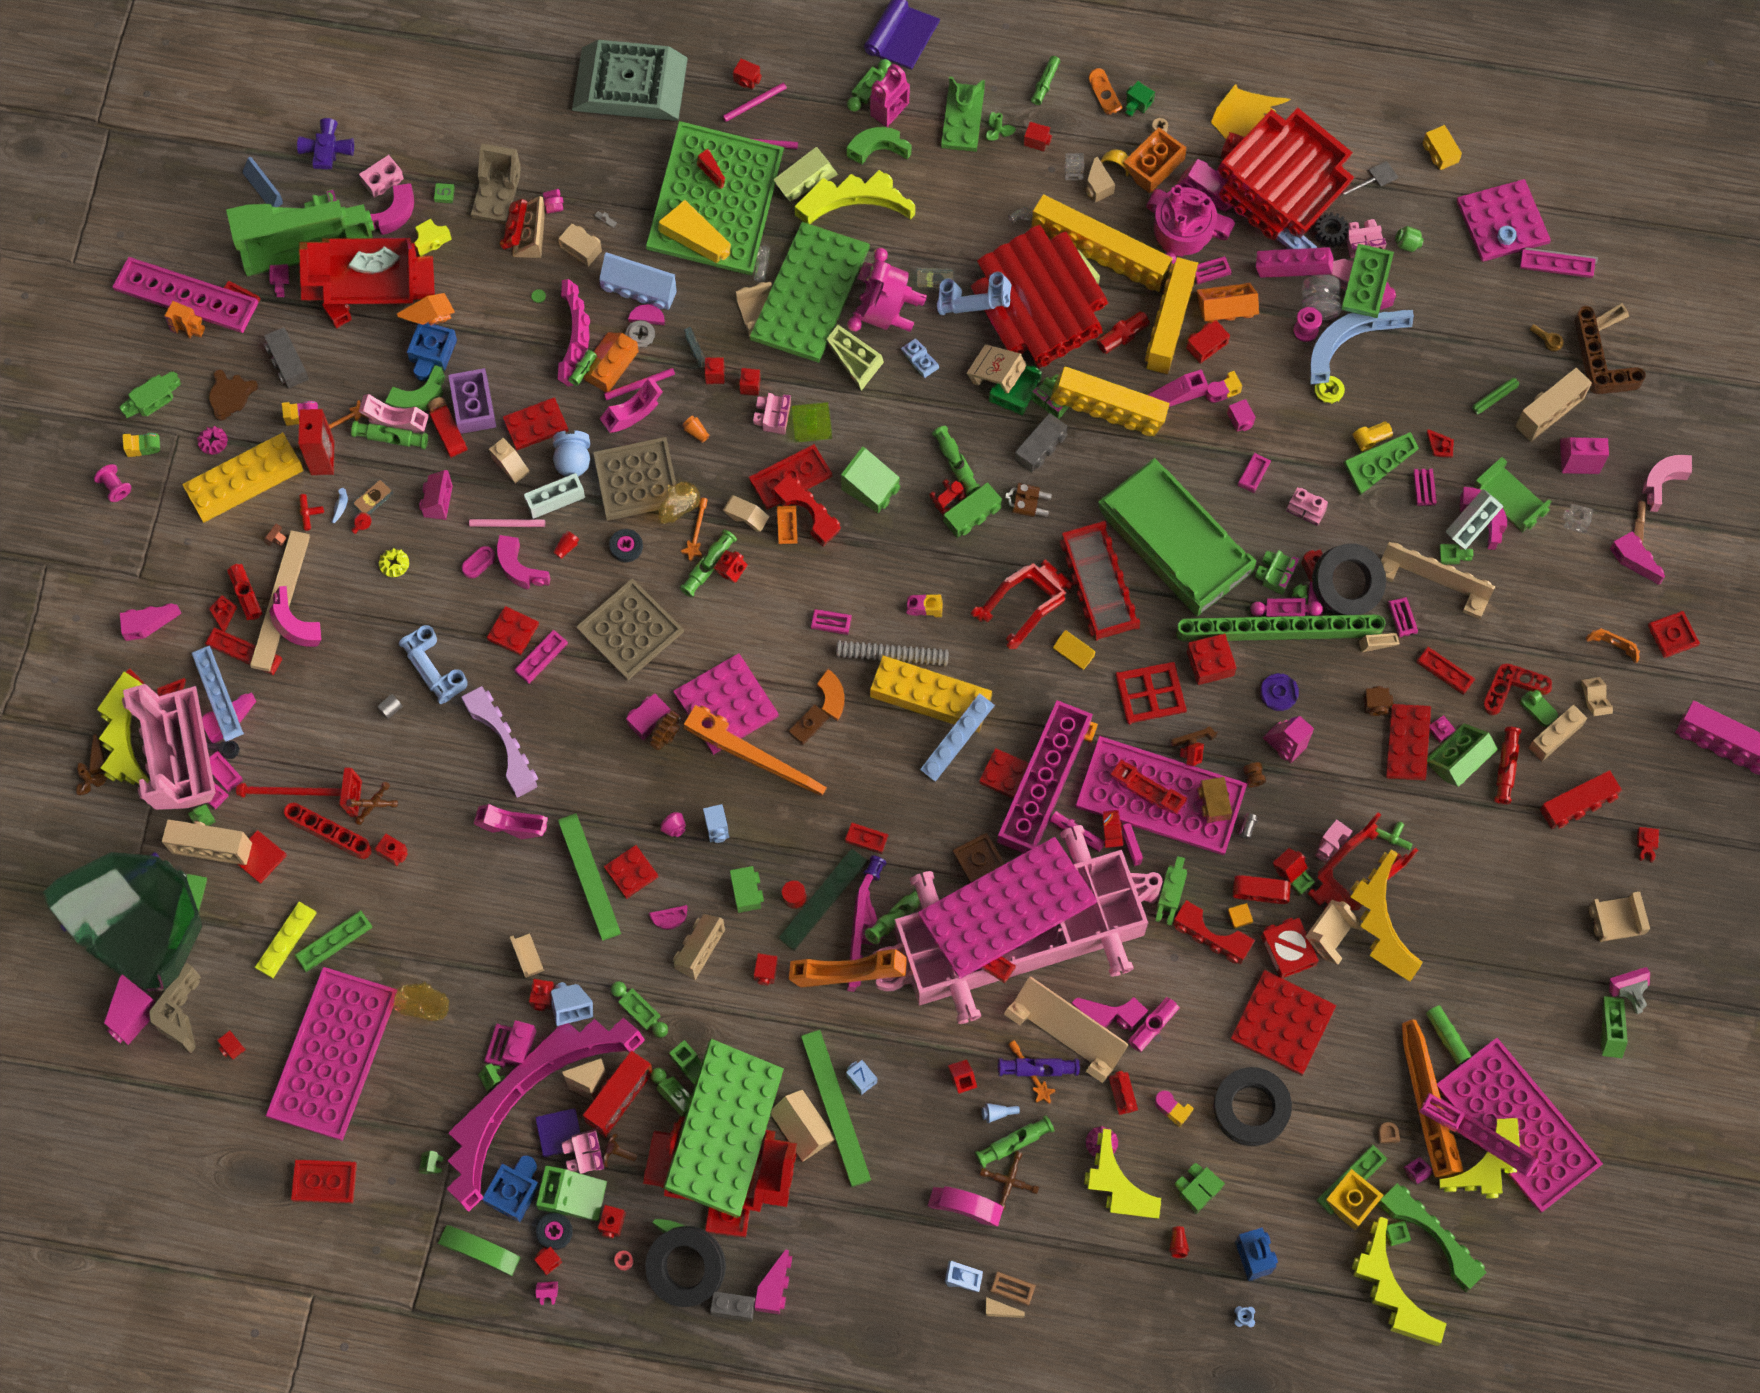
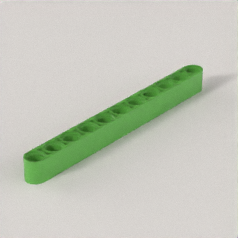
(1288, 623)

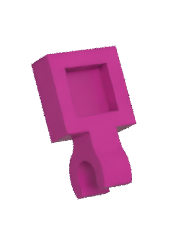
(279, 276)

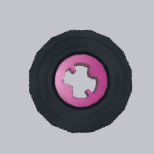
(626, 554)
(548, 1222)

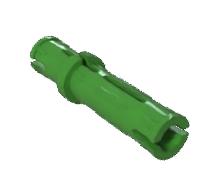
(1042, 87)

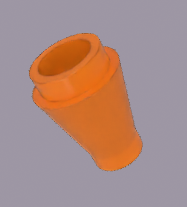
(695, 428)

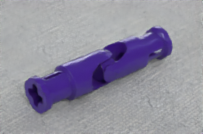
(1032, 1067)

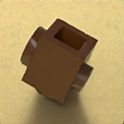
(1377, 700)

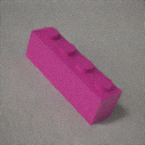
(1294, 262)

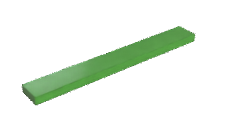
(836, 1108)

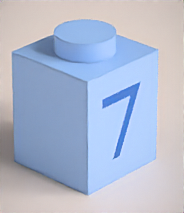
(861, 1076)

